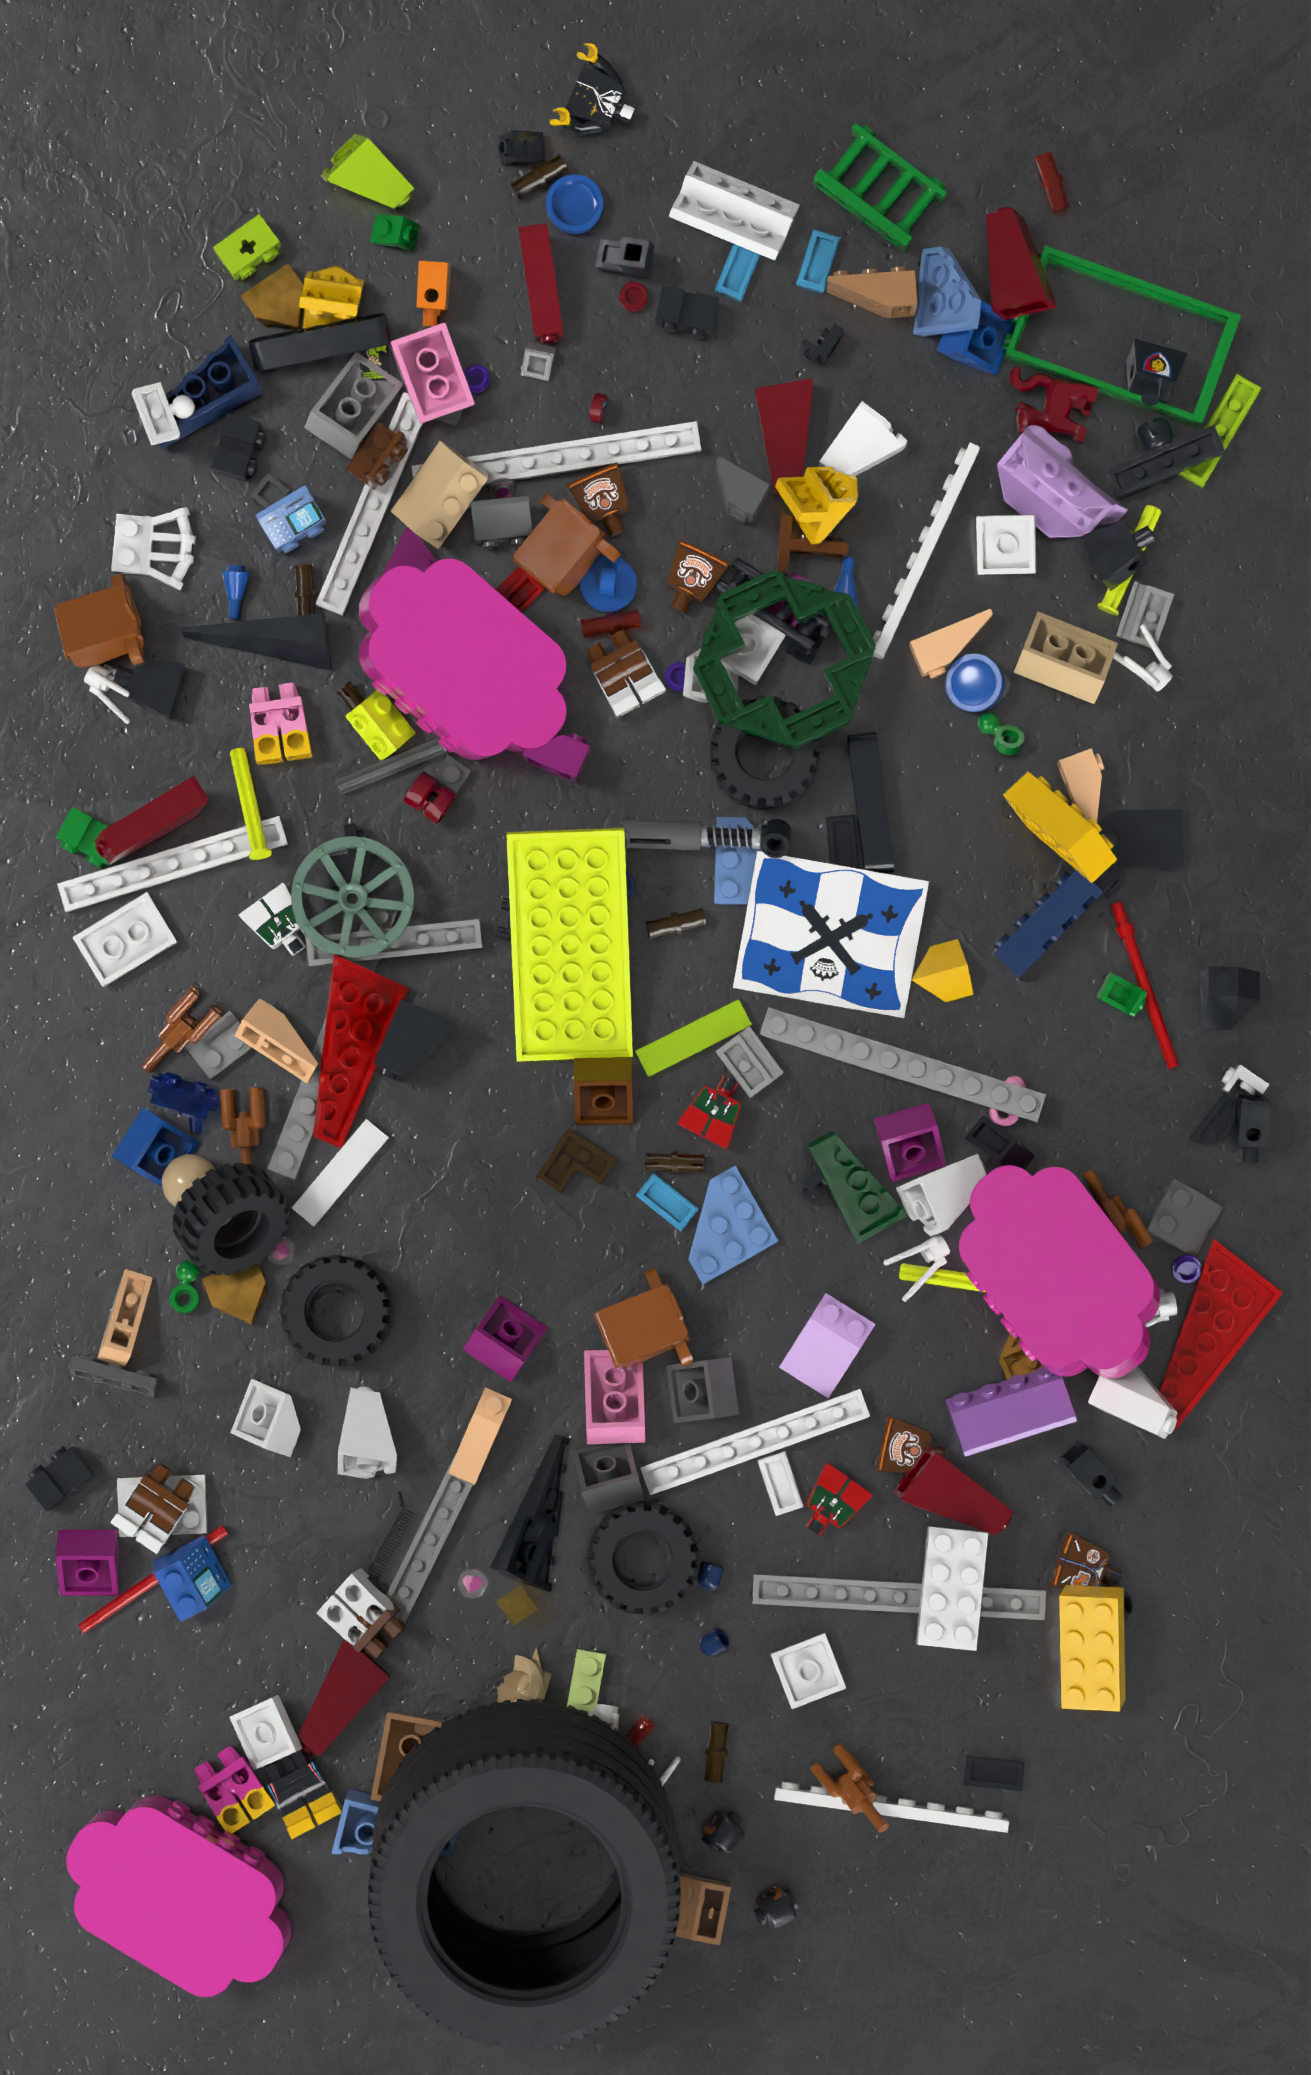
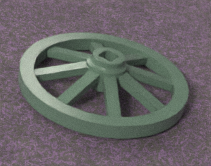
(362, 845)

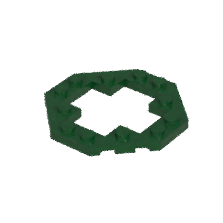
(763, 716)

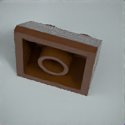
(603, 1091)

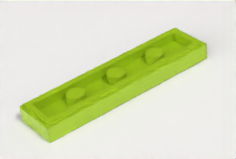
(1226, 419)
(693, 1038)

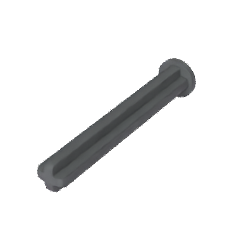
(390, 765)

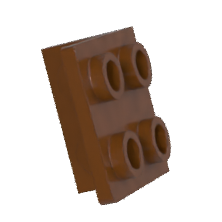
(377, 456)

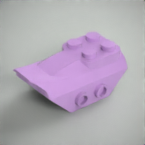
(1043, 481)

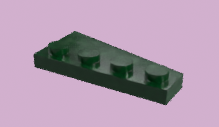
(857, 1193)

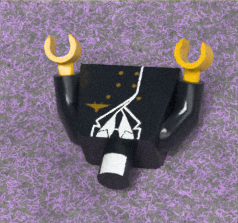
(594, 98)

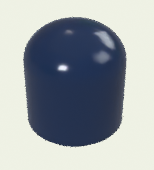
(709, 1575)
(711, 1644)

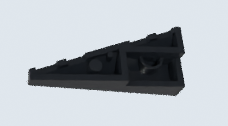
(288, 638)
(529, 1540)

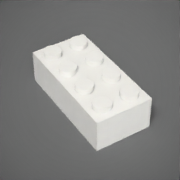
(951, 1588)

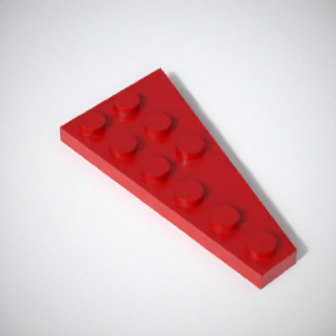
(356, 1025)
(1220, 1318)

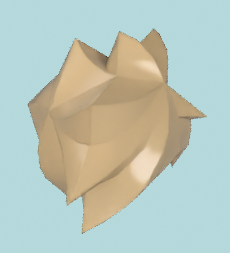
(526, 1681)

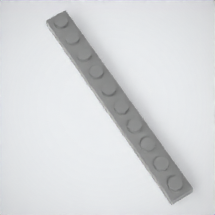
(903, 1065)
(300, 1120)
(885, 1596)

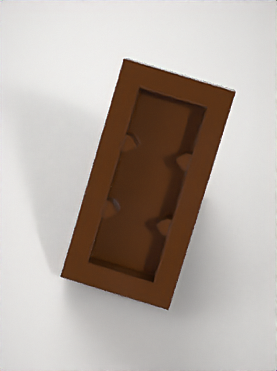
(831, 547)

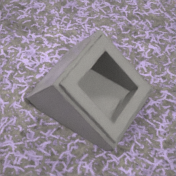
(538, 361)

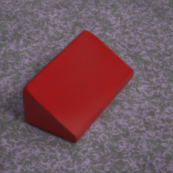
(520, 589)

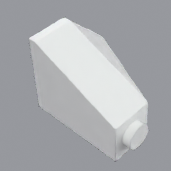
(863, 443)
(942, 1195)
(1136, 1402)
(366, 1437)

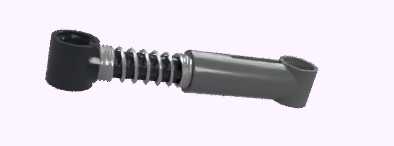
(694, 835)

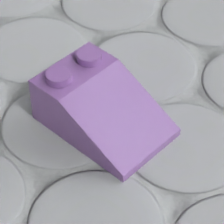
(827, 1345)

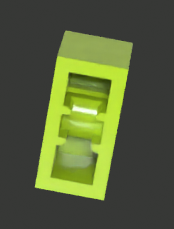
(254, 234)

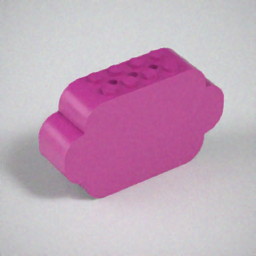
(462, 660)
(1058, 1272)
(179, 1895)

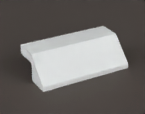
(734, 210)

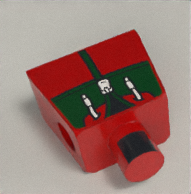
(713, 1113)
(834, 1499)

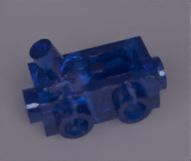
(189, 1098)

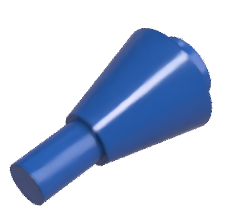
(846, 580)
(235, 584)

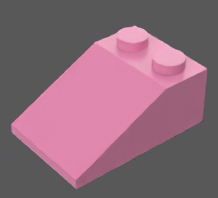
(432, 373)
(613, 1400)

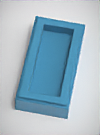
(818, 261)
(737, 272)
(667, 1202)

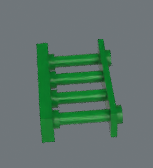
(876, 215)

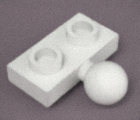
(158, 413)

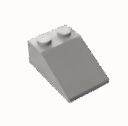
(352, 406)

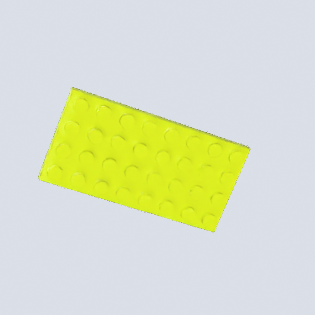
(570, 944)

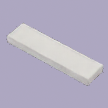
(340, 1172)

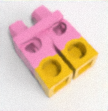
(278, 716)

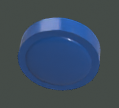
(574, 204)
(975, 683)

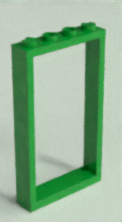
(1228, 319)

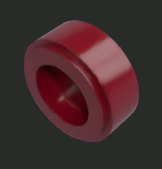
(633, 296)
(598, 407)

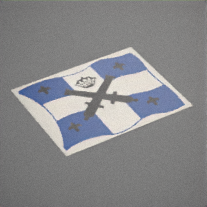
(830, 934)

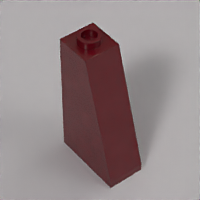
(1015, 267)
(541, 283)
(784, 427)
(151, 821)
(947, 1491)
(345, 1691)

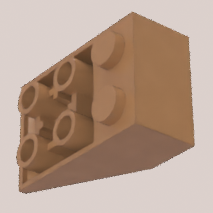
(882, 293)
(702, 1908)

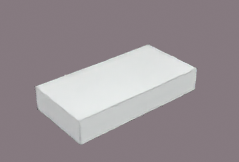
(780, 1483)

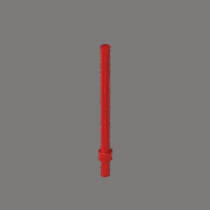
(1125, 931)
(137, 1590)

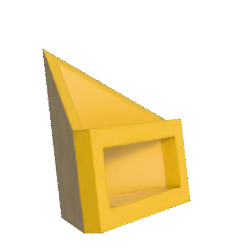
(945, 972)

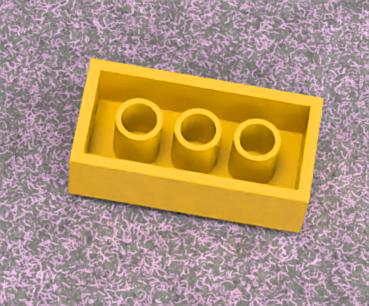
(1061, 826)
(1092, 1648)

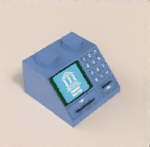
(291, 520)

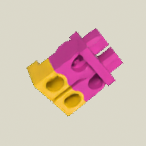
(235, 1780)

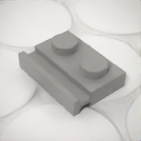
(1147, 607)
(219, 1046)
(749, 1062)

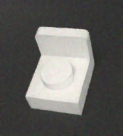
(1249, 1081)

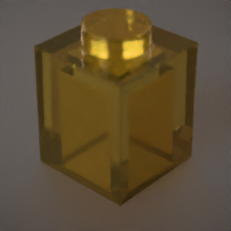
(517, 1604)

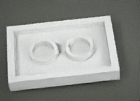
(125, 939)
(194, 1519)

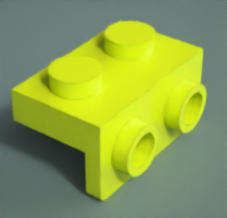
(380, 725)

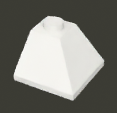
(267, 1419)

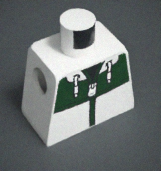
(274, 920)

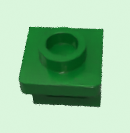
(394, 231)
(1122, 994)

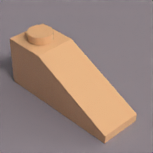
(943, 646)
(1083, 780)
(275, 1038)
(125, 1318)
(480, 1436)

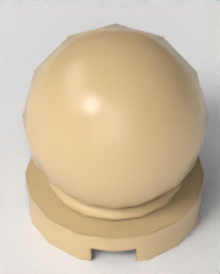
(181, 1174)

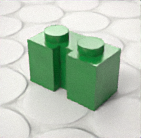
(79, 834)

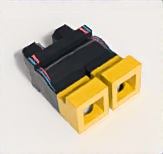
(299, 1784)

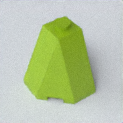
(366, 171)

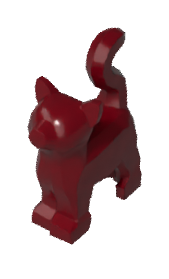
(1058, 402)

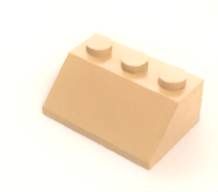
(439, 494)
(1066, 657)

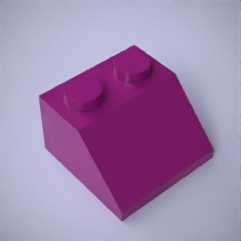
(561, 756)
(910, 1142)
(505, 1338)
(88, 1562)

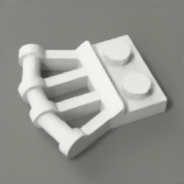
(135, 540)

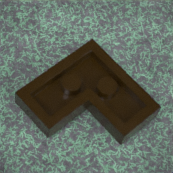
(572, 1154)

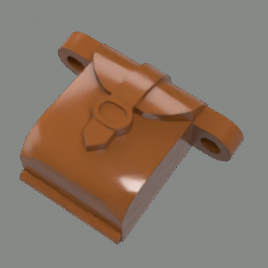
(562, 547)
(101, 626)
(644, 1326)

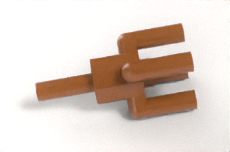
(182, 1028)
(243, 1125)
(1117, 1213)
(852, 1787)

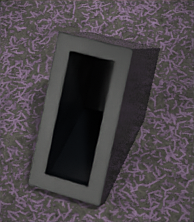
(999, 1144)

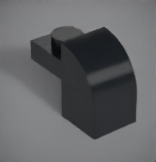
(626, 256)
(346, 862)

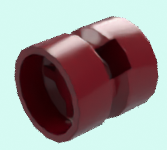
(420, 793)

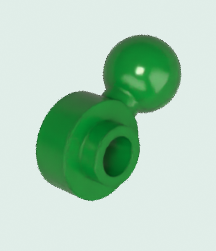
(1007, 739)
(186, 1273)

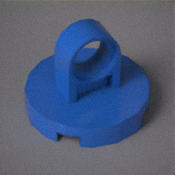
(608, 585)

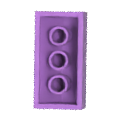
(1010, 1410)

